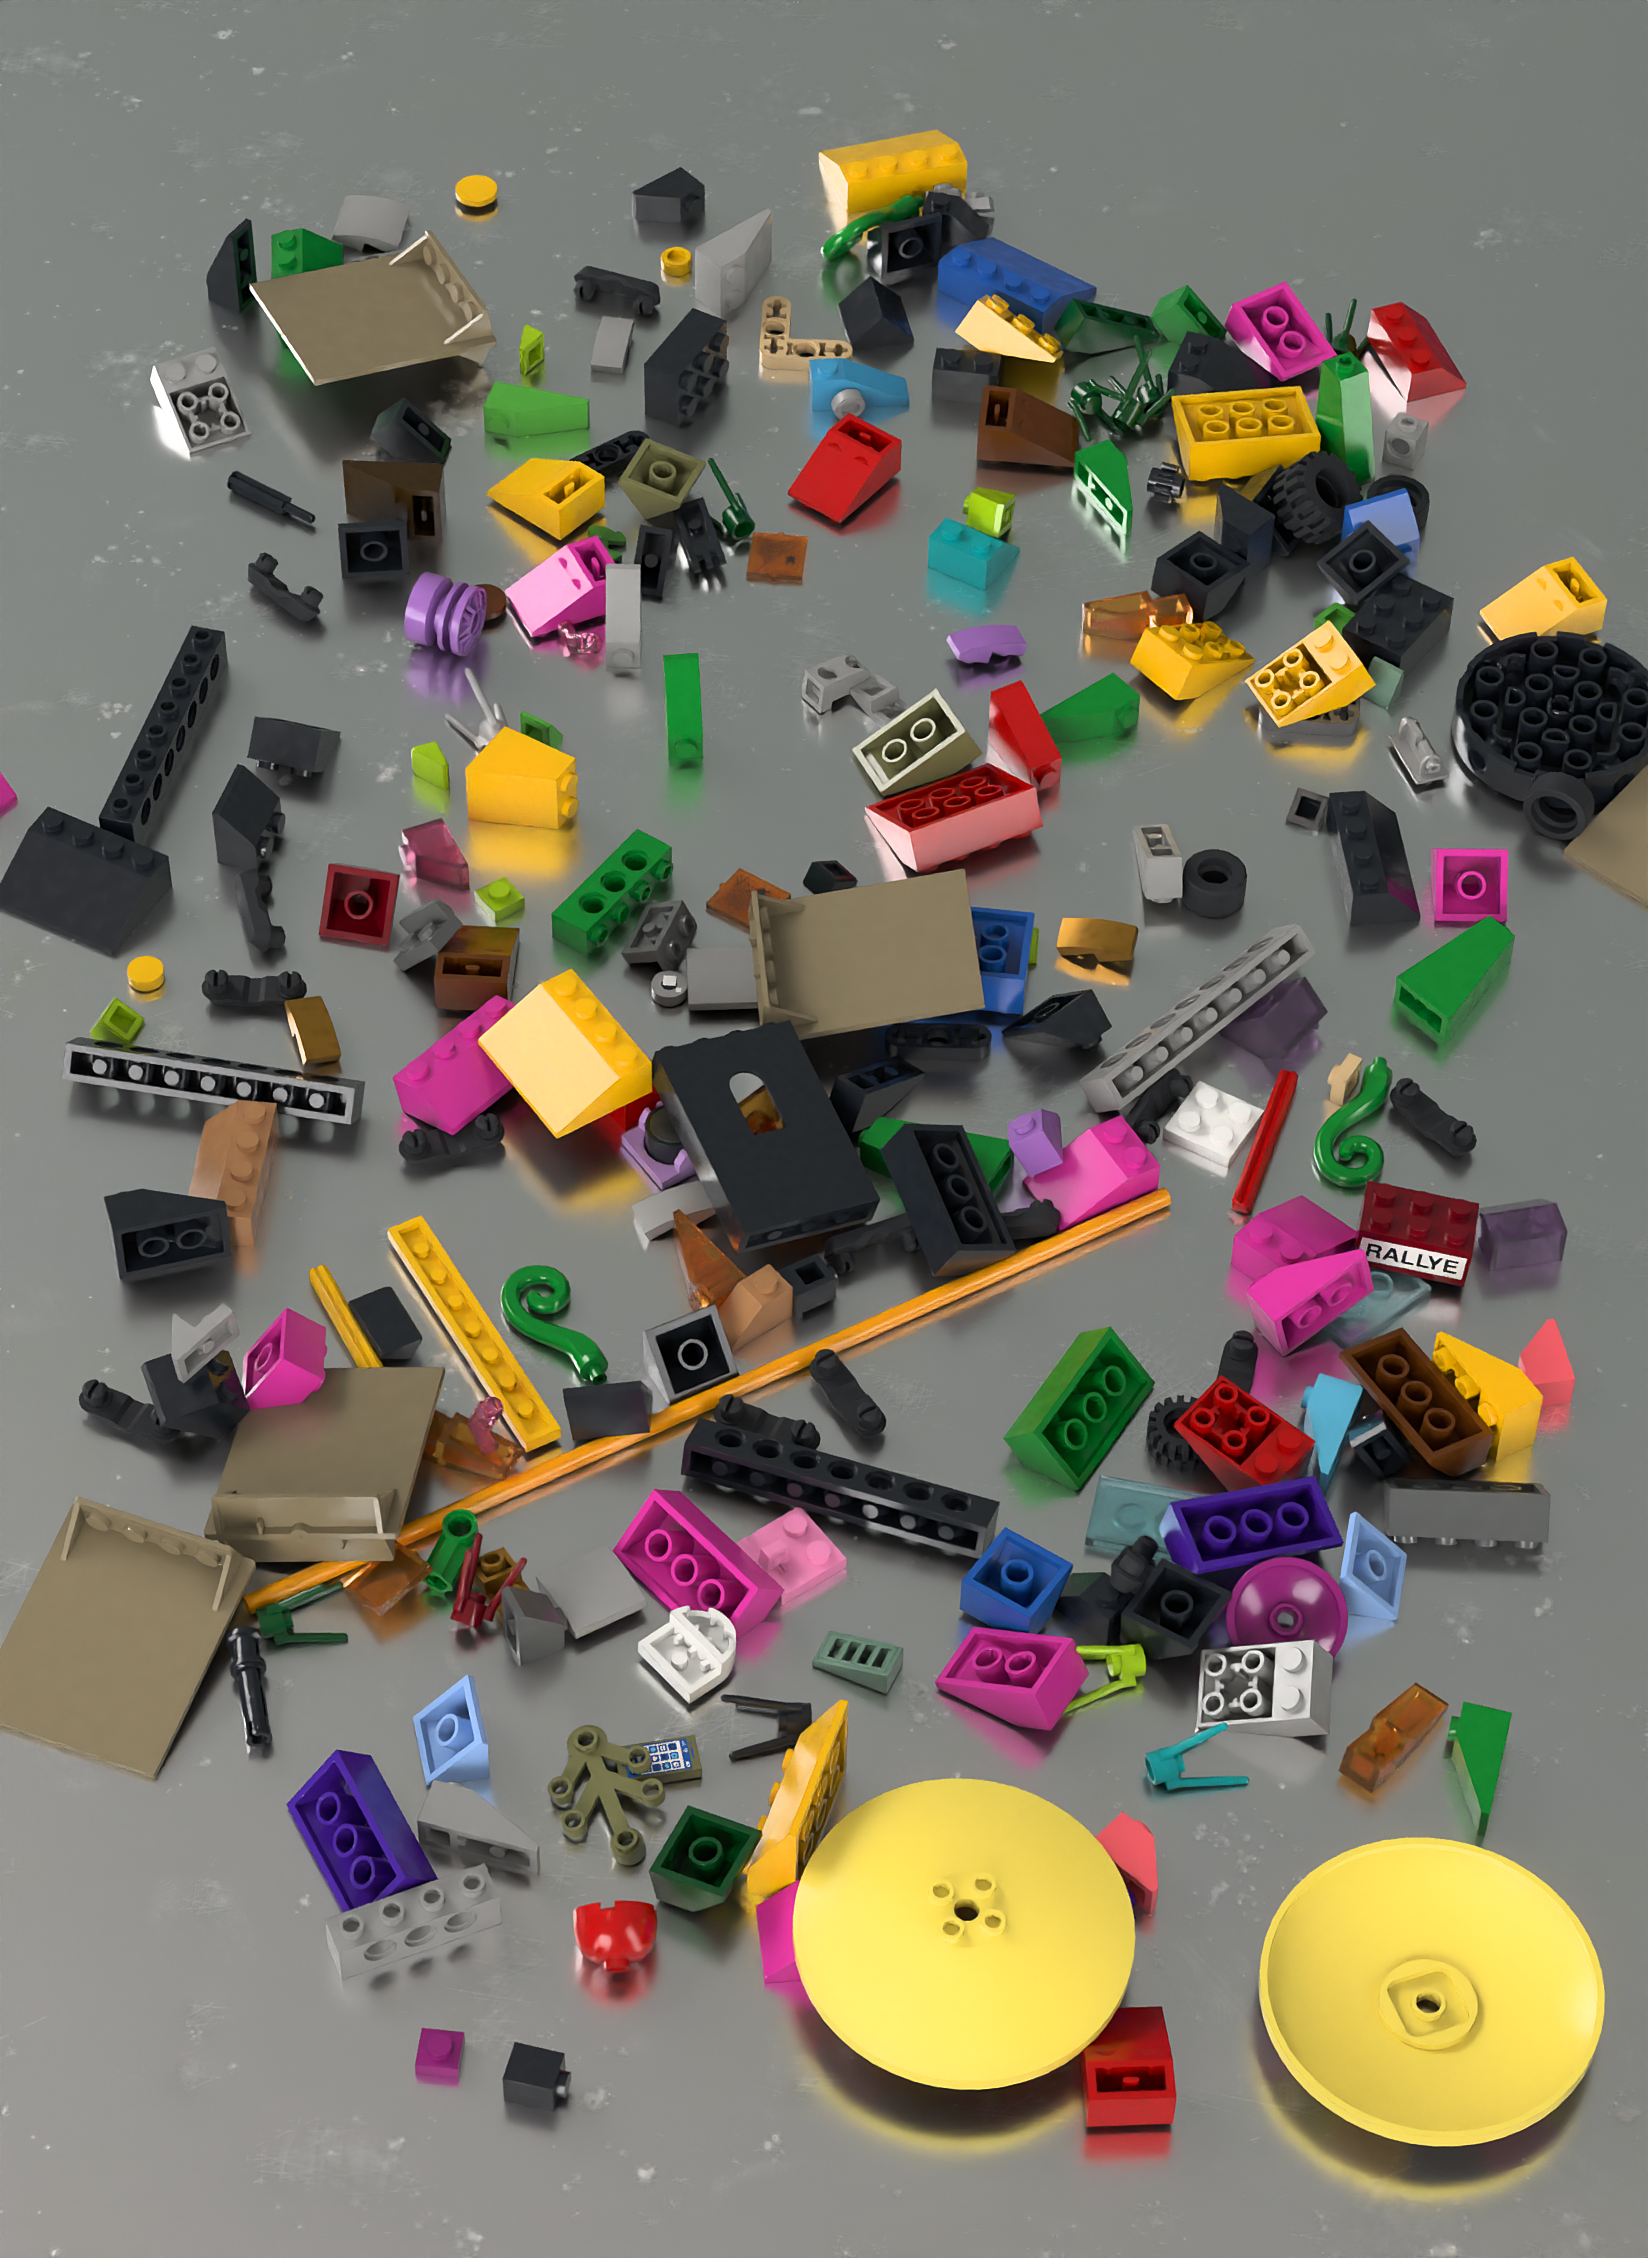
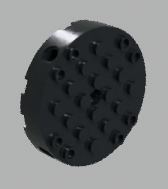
(1553, 708)

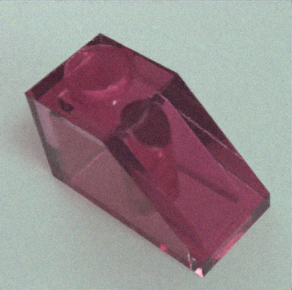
(434, 855)

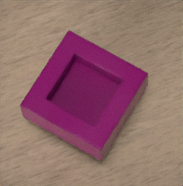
(439, 2053)

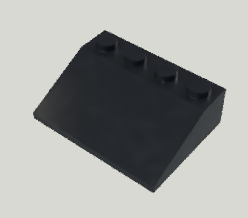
(83, 880)

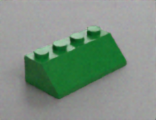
(302, 252)
(1080, 1408)

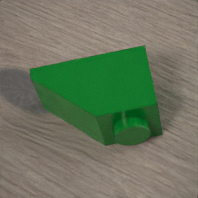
(1185, 312)

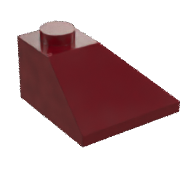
(359, 903)

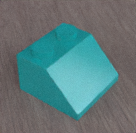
(968, 554)

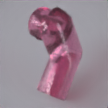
(579, 642)
(482, 1422)

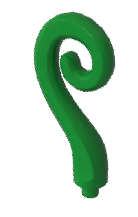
(845, 239)
(1372, 1094)
(578, 1347)

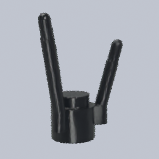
(791, 1718)

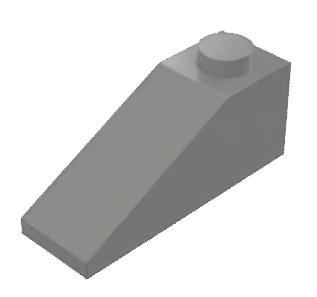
(623, 616)
(1158, 862)
(469, 1825)

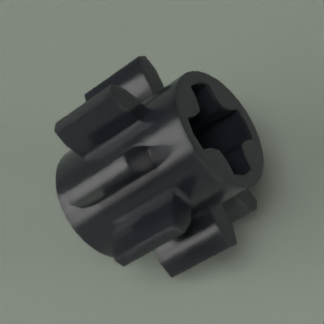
(1166, 483)

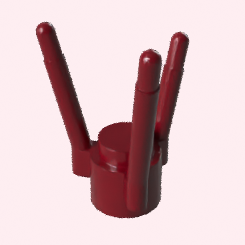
(470, 1606)

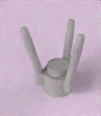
(489, 727)

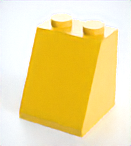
(521, 783)

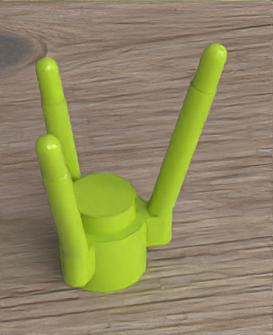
(1123, 1661)

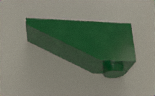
(1102, 328)

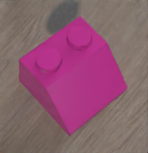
(1469, 883)
(285, 1362)
(776, 1936)

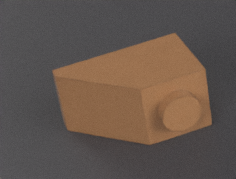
(756, 1307)

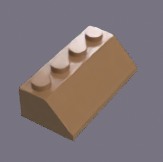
(237, 1164)

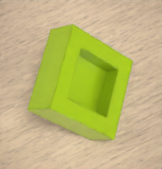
(499, 899)

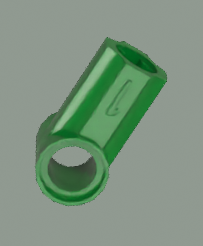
(450, 1550)

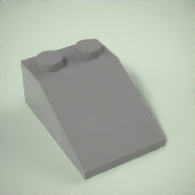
(733, 263)

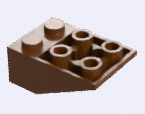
(1024, 429)
(475, 967)

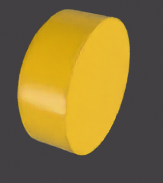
(676, 261)
(145, 973)

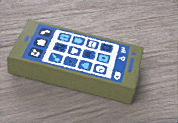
(671, 1760)

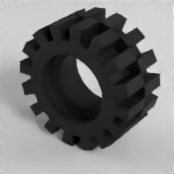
(1166, 1445)

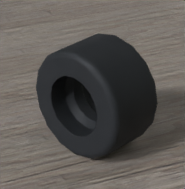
(1211, 898)

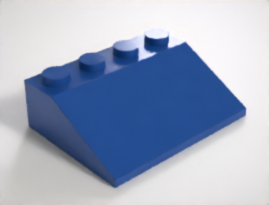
(1018, 278)
(1003, 956)

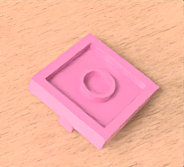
(794, 1553)

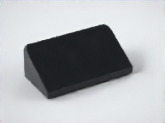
(386, 1324)

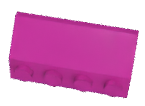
(455, 1075)
(695, 1562)

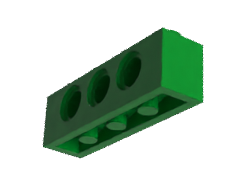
(612, 892)

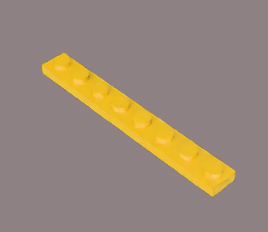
(474, 1333)

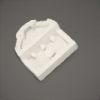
(692, 1650)

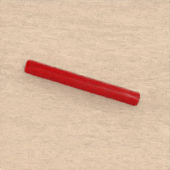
(1264, 1141)

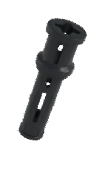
(248, 1670)

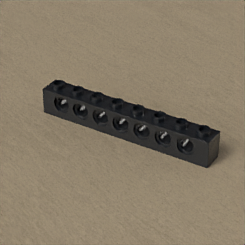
(165, 734)
(212, 1079)
(840, 1488)

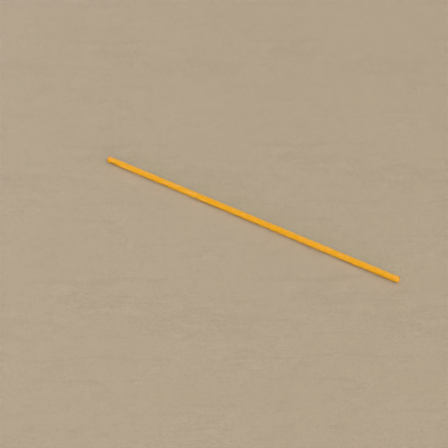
(737, 1387)

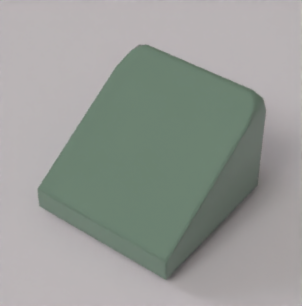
(1387, 681)

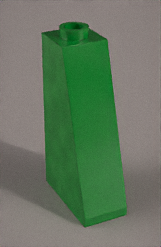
(1346, 416)
(1454, 977)
(992, 1153)

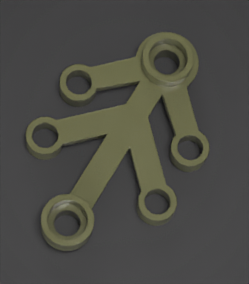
(604, 1785)

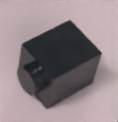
(535, 2077)

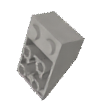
(199, 400)
(1267, 1689)

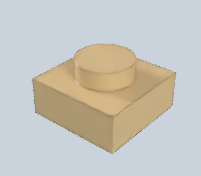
(1344, 1079)

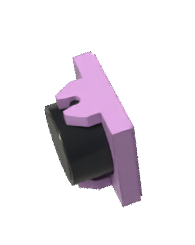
(666, 1157)

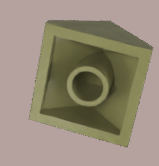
(659, 478)

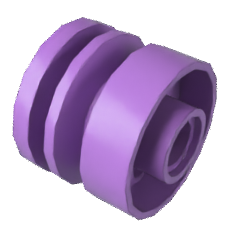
(445, 614)

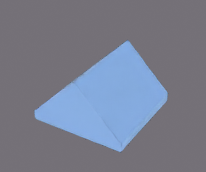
(1371, 1571)
(453, 1736)

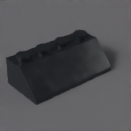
(1370, 860)
(947, 1198)

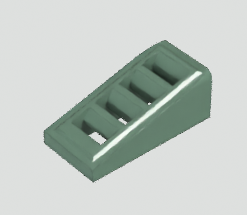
(865, 1674)

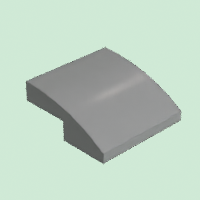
(371, 221)
(721, 978)
(592, 1590)

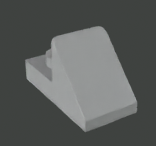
(198, 1345)

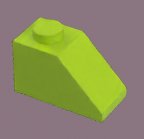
(989, 510)

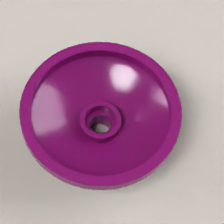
(1290, 1588)

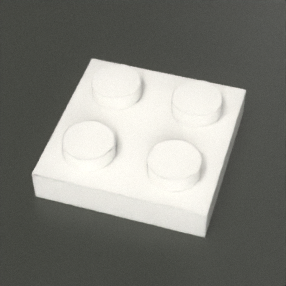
(1213, 1124)

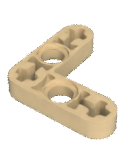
(789, 349)

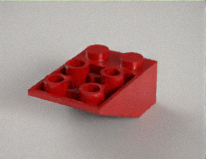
(847, 468)
(1243, 1438)
(1130, 2071)

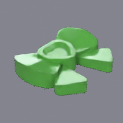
(608, 537)

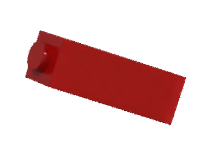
(1022, 737)

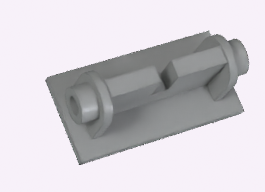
(1417, 752)

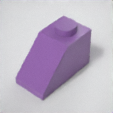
(1036, 1140)

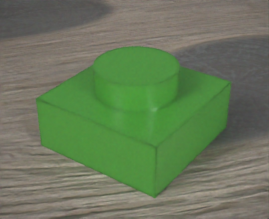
(1336, 614)

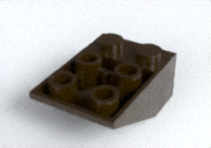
(397, 492)

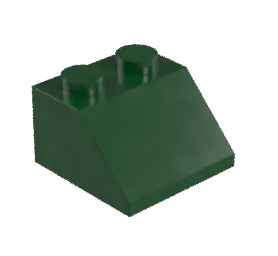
(702, 1859)

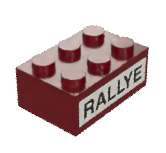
(1417, 1232)

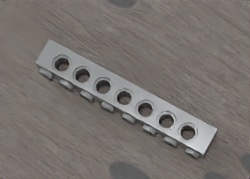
(1197, 1018)

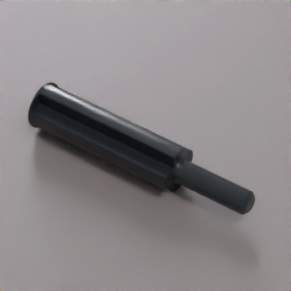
(266, 496)

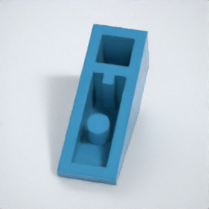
(834, 375)

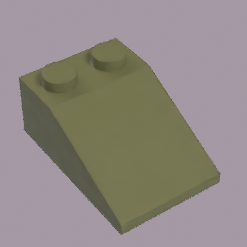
(917, 747)

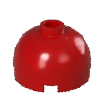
(615, 1933)

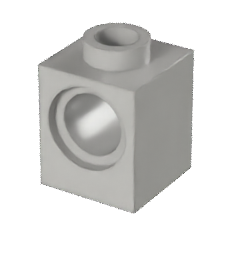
(1405, 440)

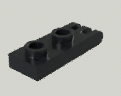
(698, 534)

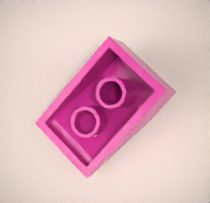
(1278, 332)
(1097, 1174)
(1288, 1236)
(1307, 1296)
(1015, 1675)

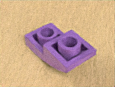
(979, 642)

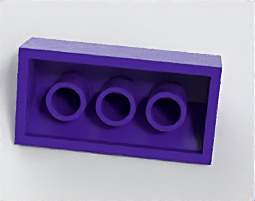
(1249, 1526)
(358, 1832)

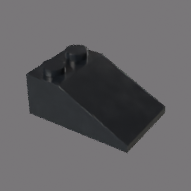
(1212, 366)
(164, 1230)

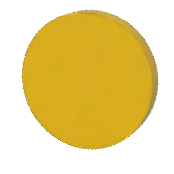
(476, 190)

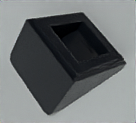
(1308, 809)
(828, 877)

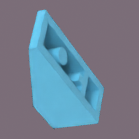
(1330, 1411)

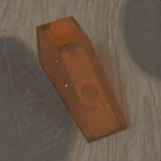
(705, 1268)

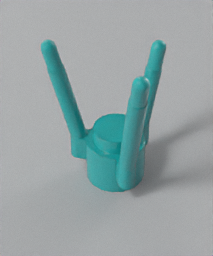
(1167, 1763)

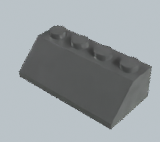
(1466, 1511)

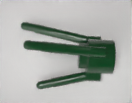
(1344, 341)
(1147, 393)
(1087, 399)
(1129, 411)
(735, 517)
(276, 1617)

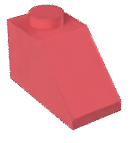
(1548, 1365)
(1134, 1854)

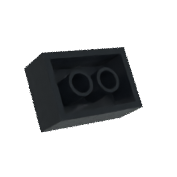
(685, 367)
(1399, 623)

